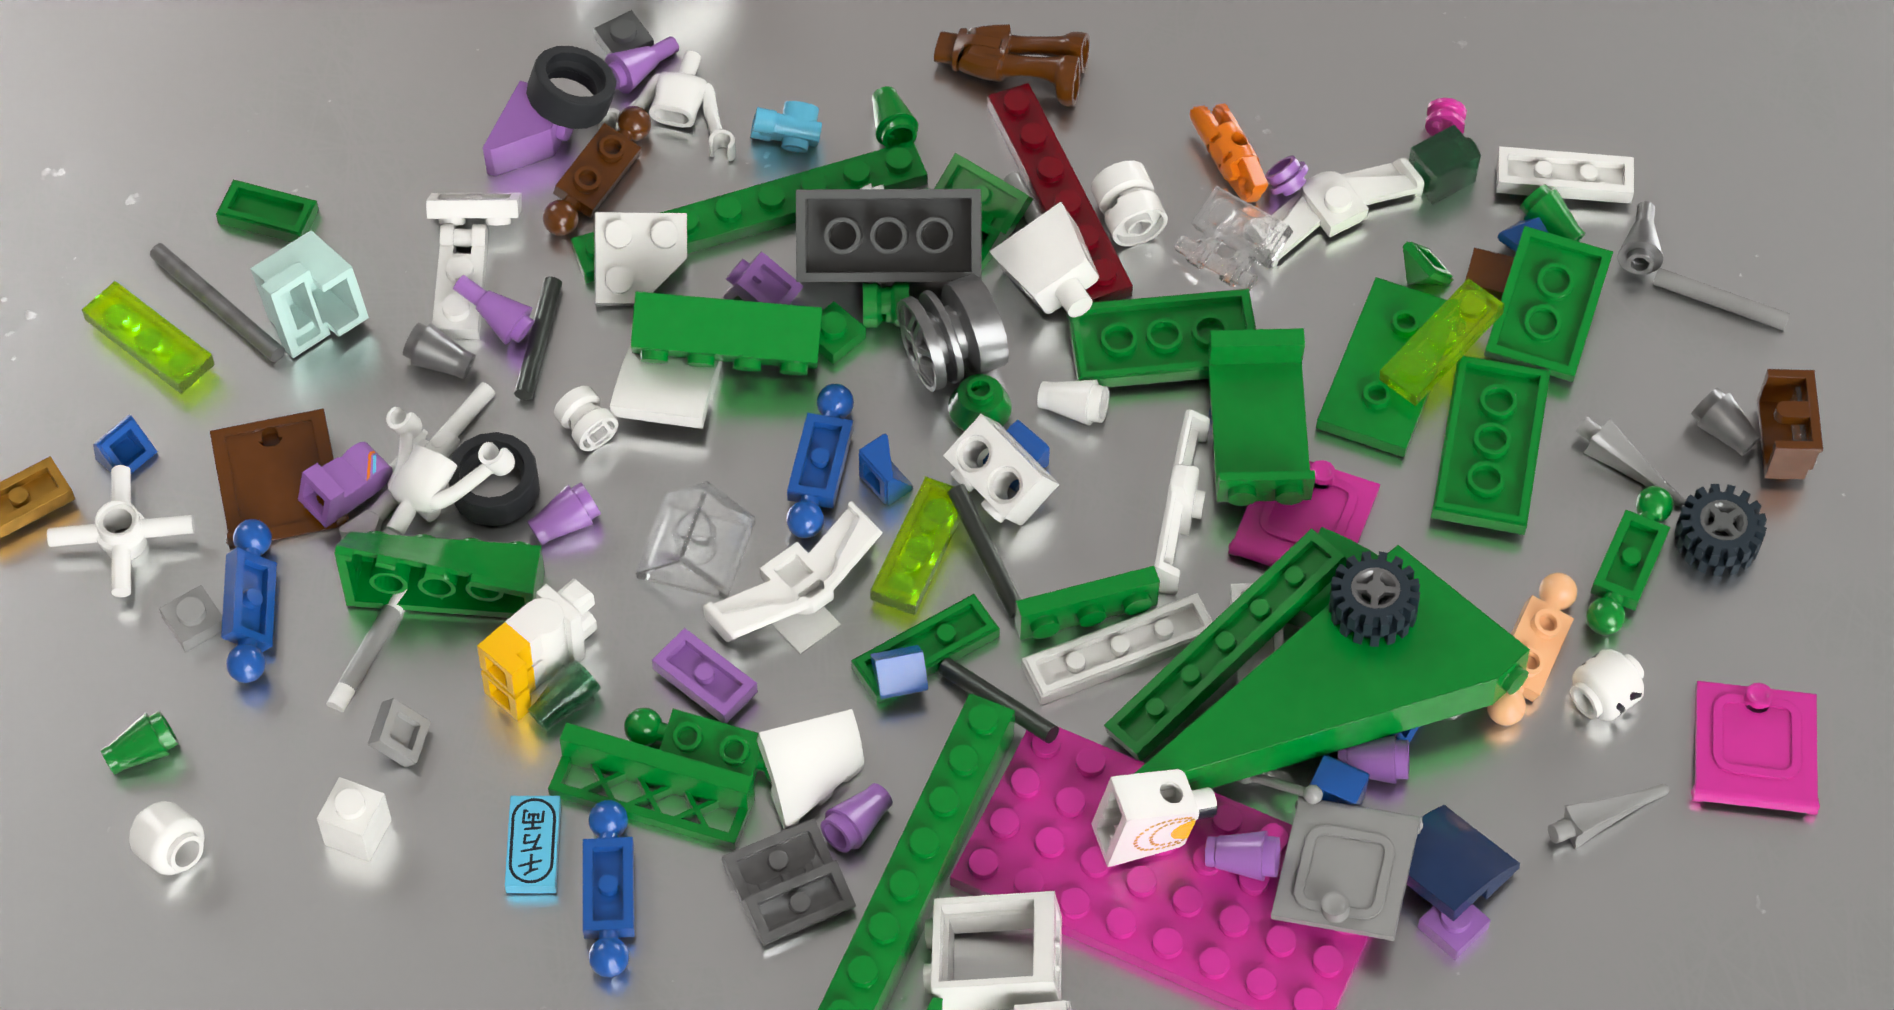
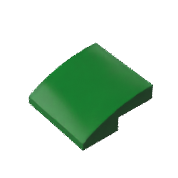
(1001, 202)

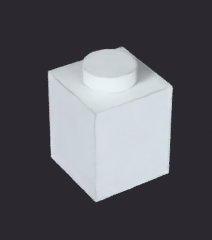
(354, 819)

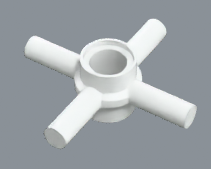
(125, 545)

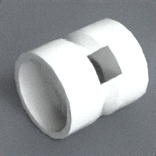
(1129, 203)

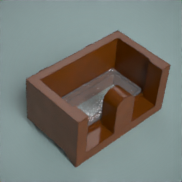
(1789, 423)

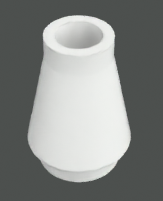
(1077, 400)

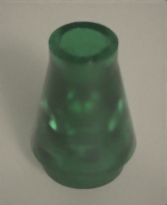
(564, 695)

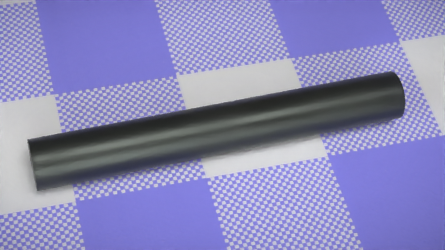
(538, 338)
(985, 548)
(978, 686)

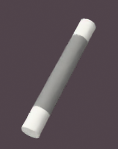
(366, 654)

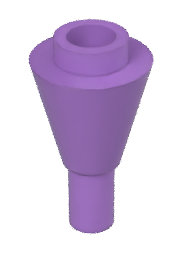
(635, 64)
(505, 316)

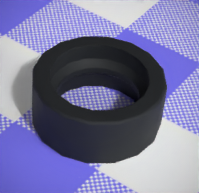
(565, 108)
(504, 508)

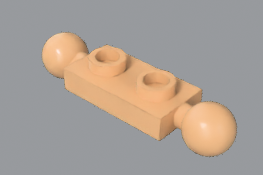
(1542, 630)

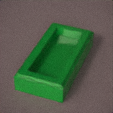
(266, 211)

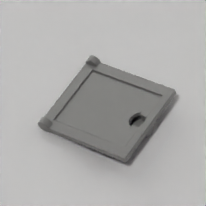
(1346, 868)

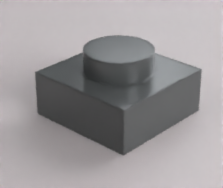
(622, 34)

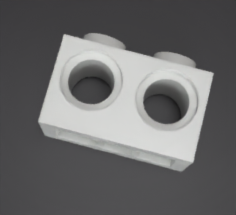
(1004, 465)

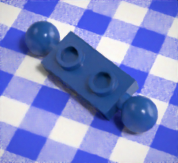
(820, 461)
(249, 601)
(608, 888)

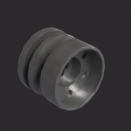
(953, 331)

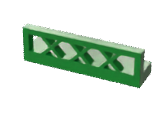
(658, 770)

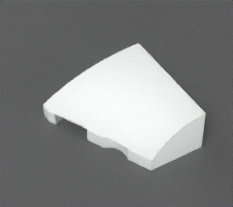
(810, 762)

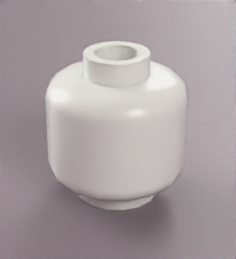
(167, 838)

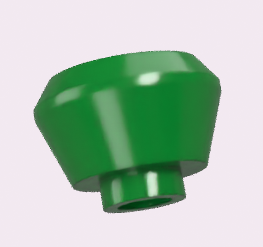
(978, 396)

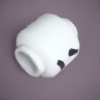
(1607, 685)

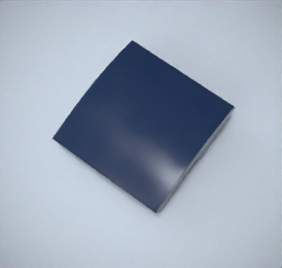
(1456, 863)

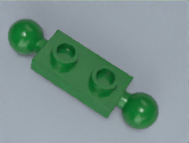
(1630, 560)
(698, 739)

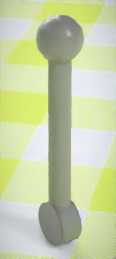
(1311, 793)

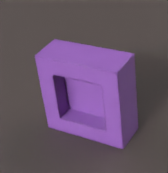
(1455, 935)

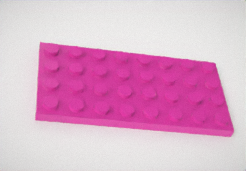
(1158, 910)

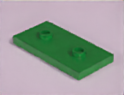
(1154, 336)
(1357, 401)
(1491, 445)

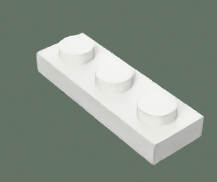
(1571, 173)

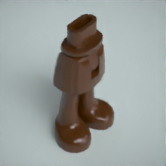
(995, 54)

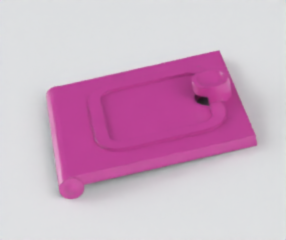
(1273, 528)
(1753, 755)

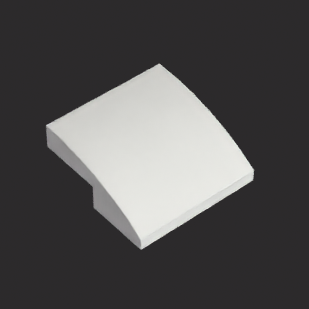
(664, 392)

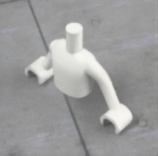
(677, 101)
(423, 474)

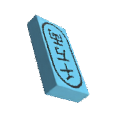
(533, 844)

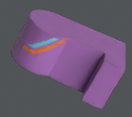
(343, 483)

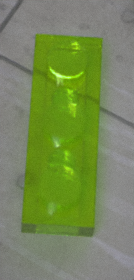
(148, 337)
(1441, 341)
(917, 548)

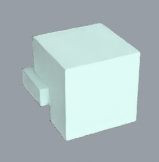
(308, 293)

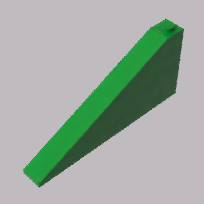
(1336, 694)

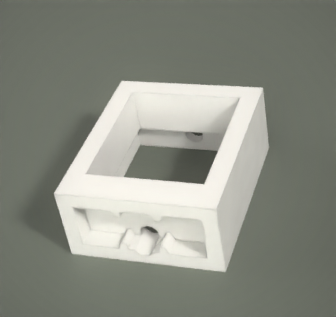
(988, 914)

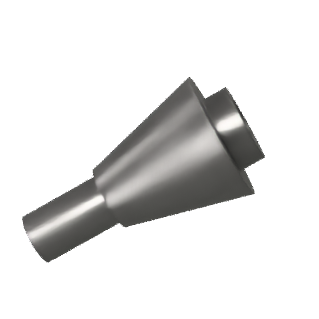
(1641, 248)

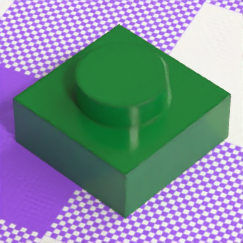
(839, 333)

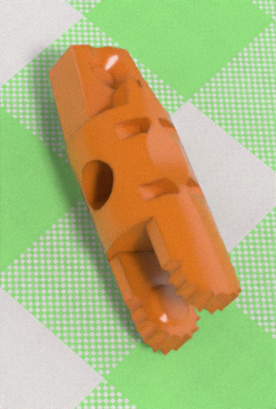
(1230, 150)

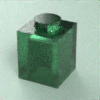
(1445, 163)

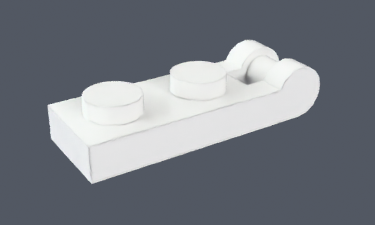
(451, 310)

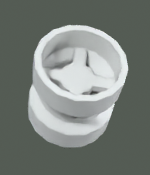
(587, 420)

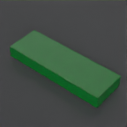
(942, 636)

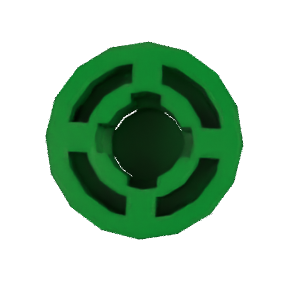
(882, 303)

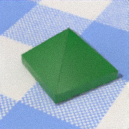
(1423, 266)

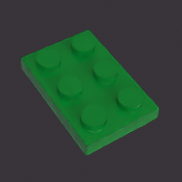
(1549, 303)

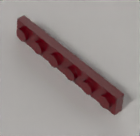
(1054, 181)

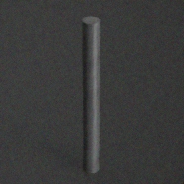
(217, 302)

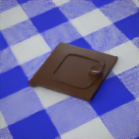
(263, 469)

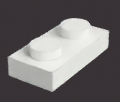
(456, 207)

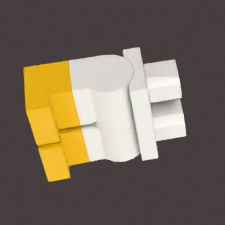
(535, 645)

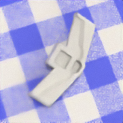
(1340, 200)
(1182, 499)
(796, 579)

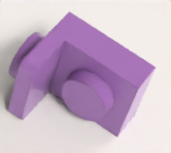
(762, 282)

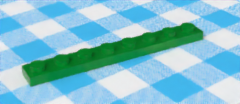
(774, 202)

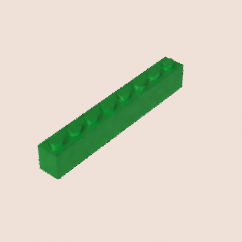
(922, 858)

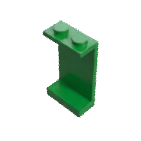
(1259, 416)

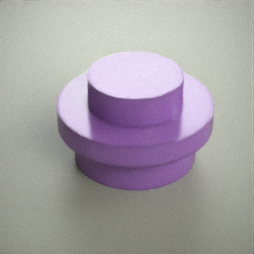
(1286, 176)

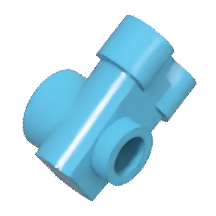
(794, 127)

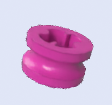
(1443, 114)

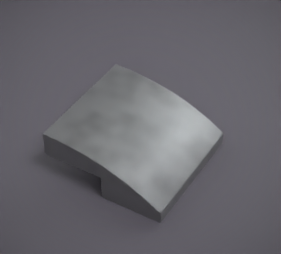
(788, 882)

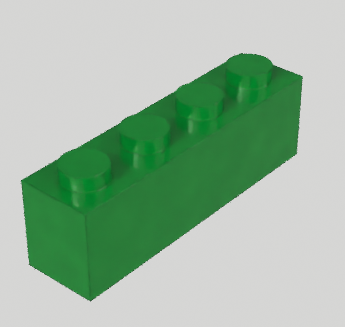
(726, 331)
(439, 573)

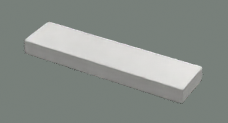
(1115, 649)

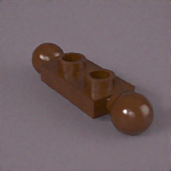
(596, 171)

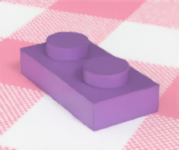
(704, 676)

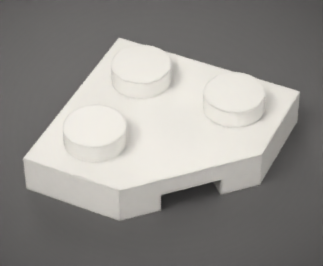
(635, 253)

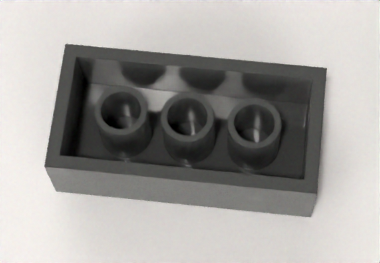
(888, 235)

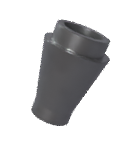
(436, 351)
(1725, 420)

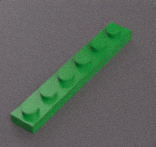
(1225, 645)

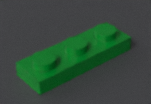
(1087, 603)

